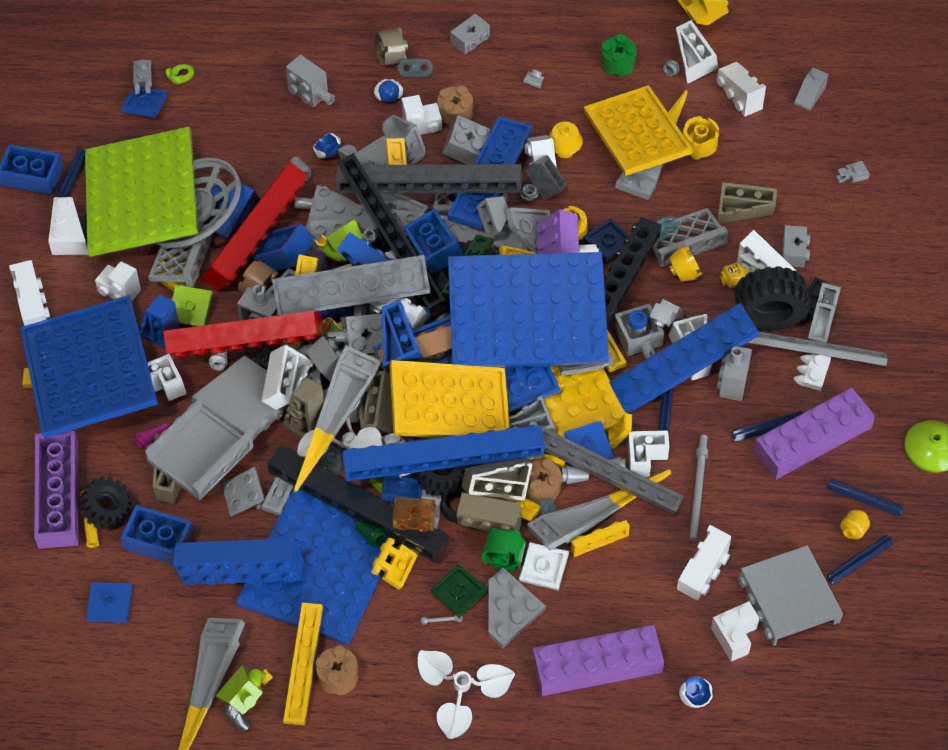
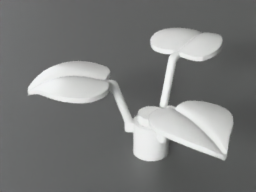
(365, 438)
(454, 718)

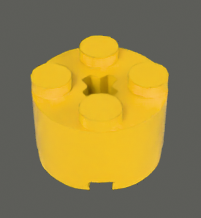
(701, 136)

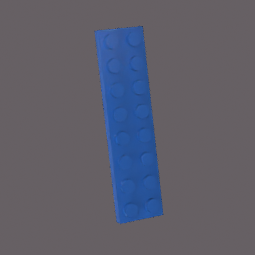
(501, 147)
(683, 358)

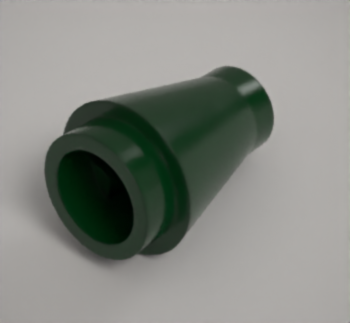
(371, 533)

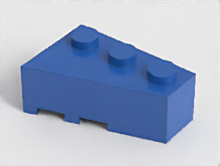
(246, 202)
(360, 251)
(158, 318)
(398, 336)

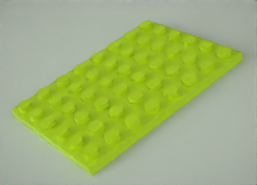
(140, 191)

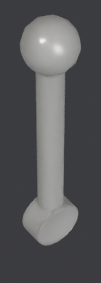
(424, 620)

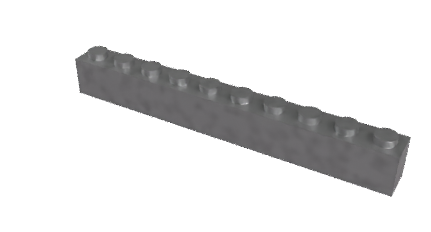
(439, 178)

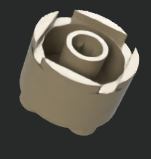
(390, 46)

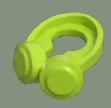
(177, 80)

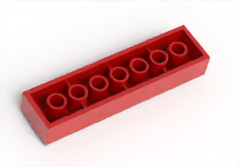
(255, 228)
(243, 333)

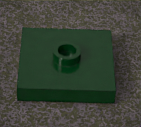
(458, 591)

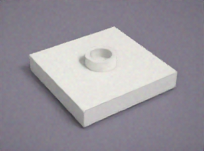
(543, 566)

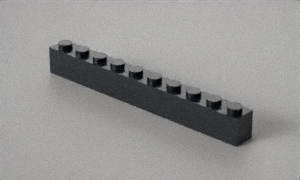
(386, 225)
(355, 503)

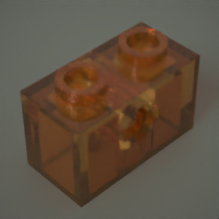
(422, 509)

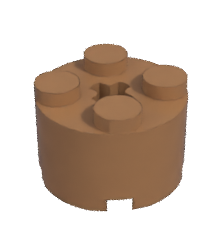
(455, 102)
(258, 274)
(544, 481)
(337, 670)

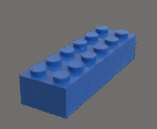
(238, 561)

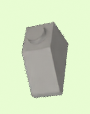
(811, 89)
(493, 215)

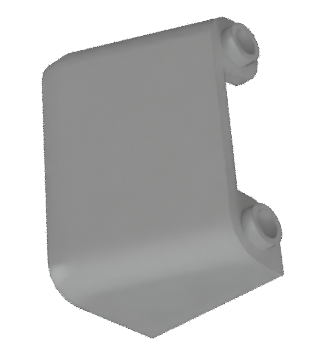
(393, 128)

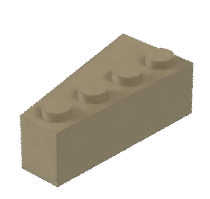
(304, 408)

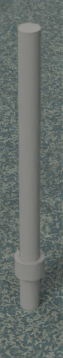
(701, 454)

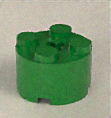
(618, 55)
(503, 549)

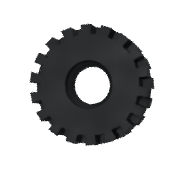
(441, 483)
(111, 492)

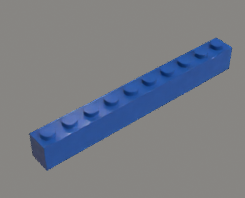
(443, 452)

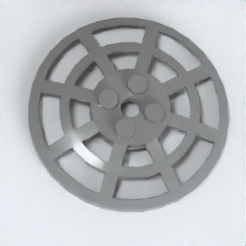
(206, 201)

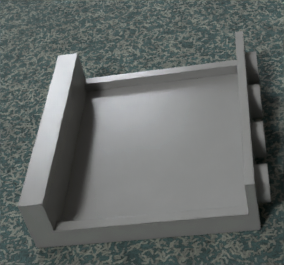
(237, 398)
(198, 450)
(789, 594)

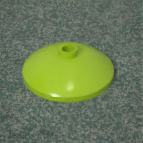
(924, 450)

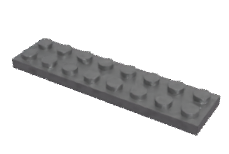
(351, 285)

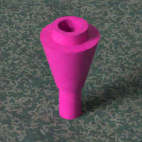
(145, 438)

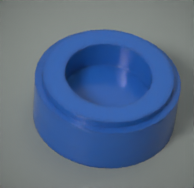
(637, 319)

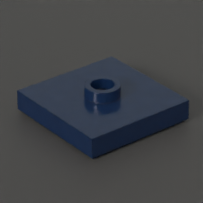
(608, 239)

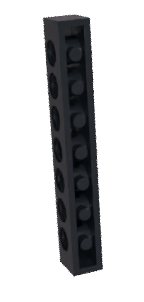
(629, 264)

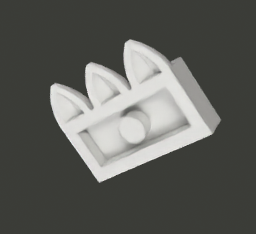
(814, 372)

